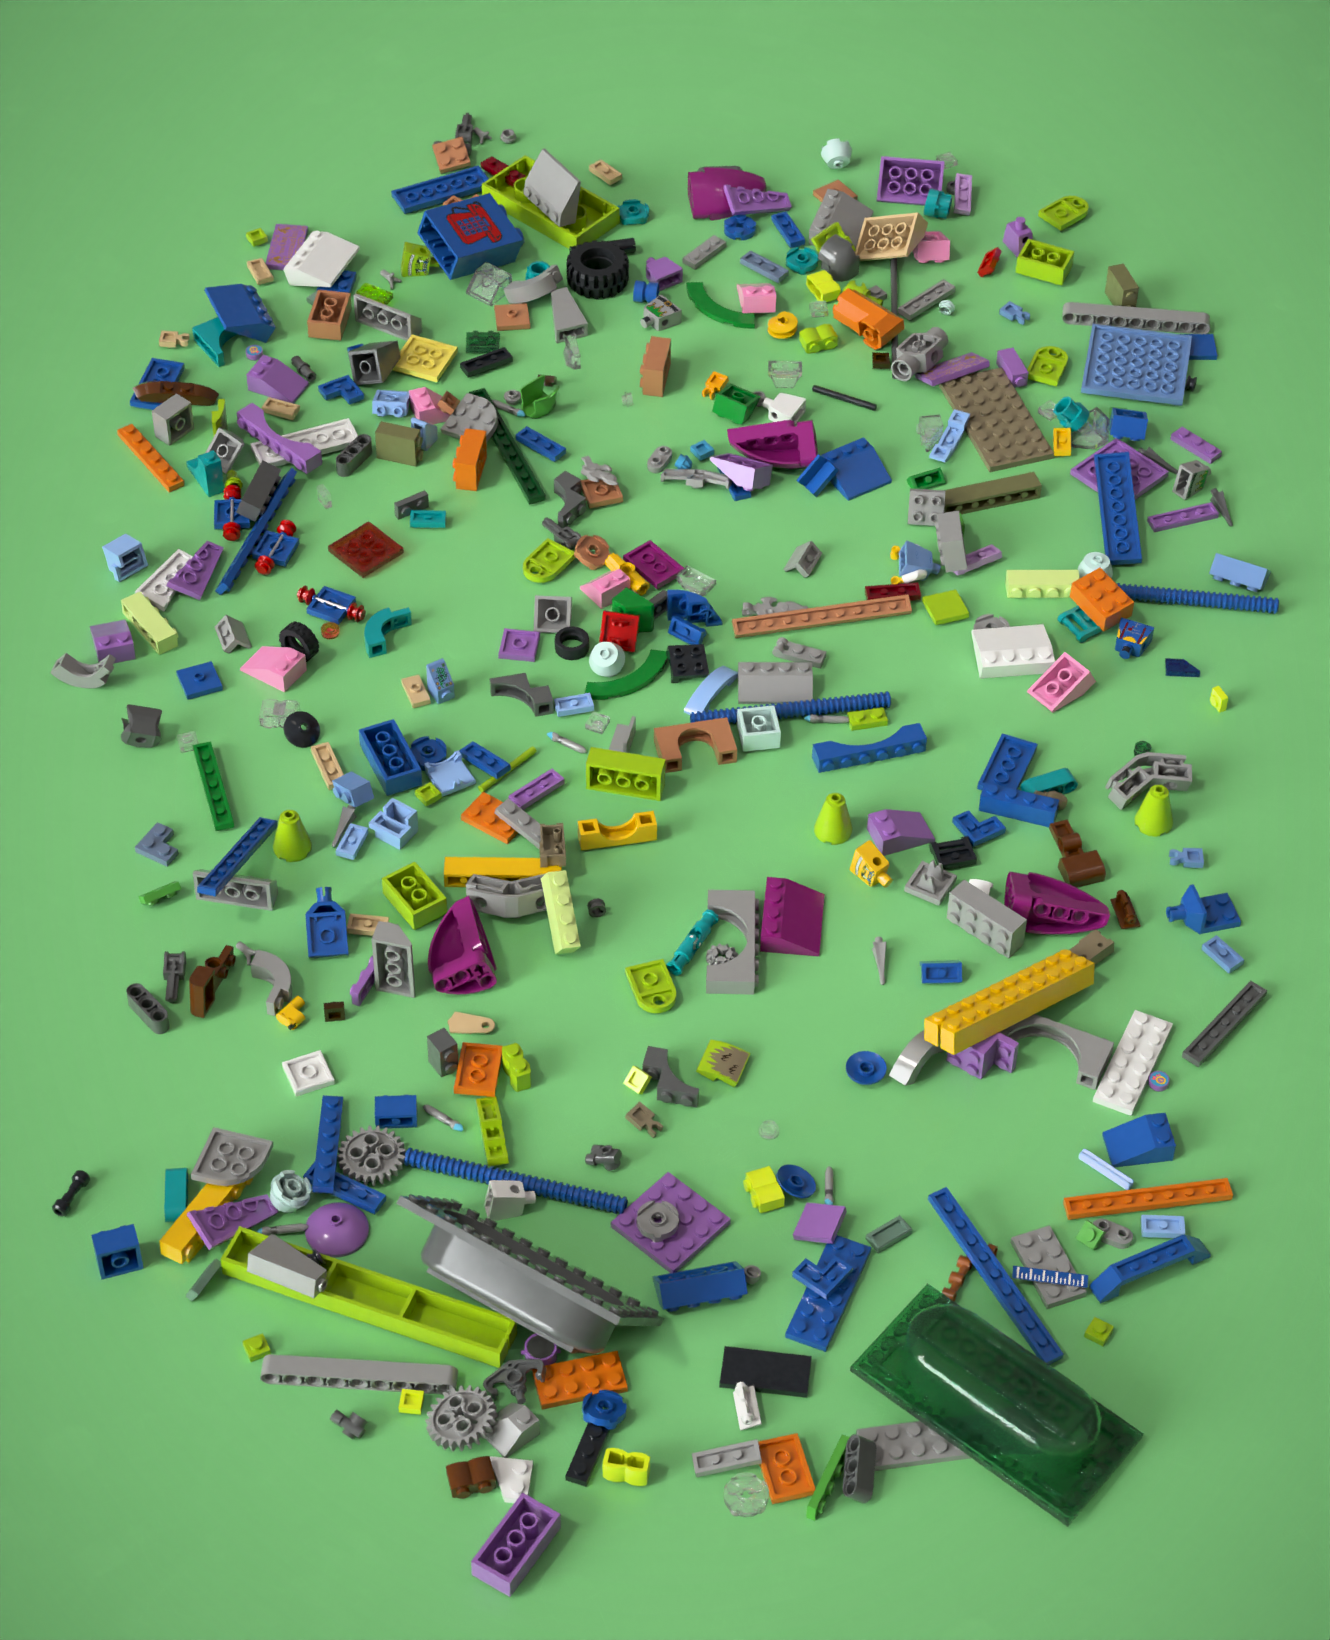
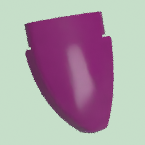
(707, 191)
(777, 443)
(1053, 905)
(461, 952)

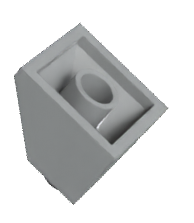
(227, 447)
(552, 613)
(513, 1429)

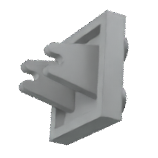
(925, 506)
(930, 882)

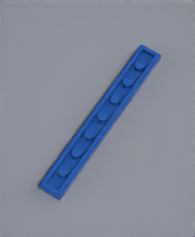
(237, 857)

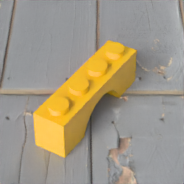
(638, 829)

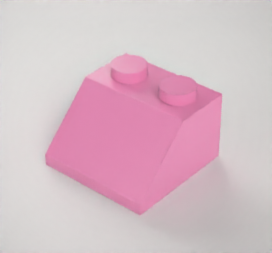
(425, 407)
(606, 587)

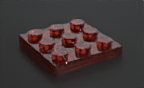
(365, 549)

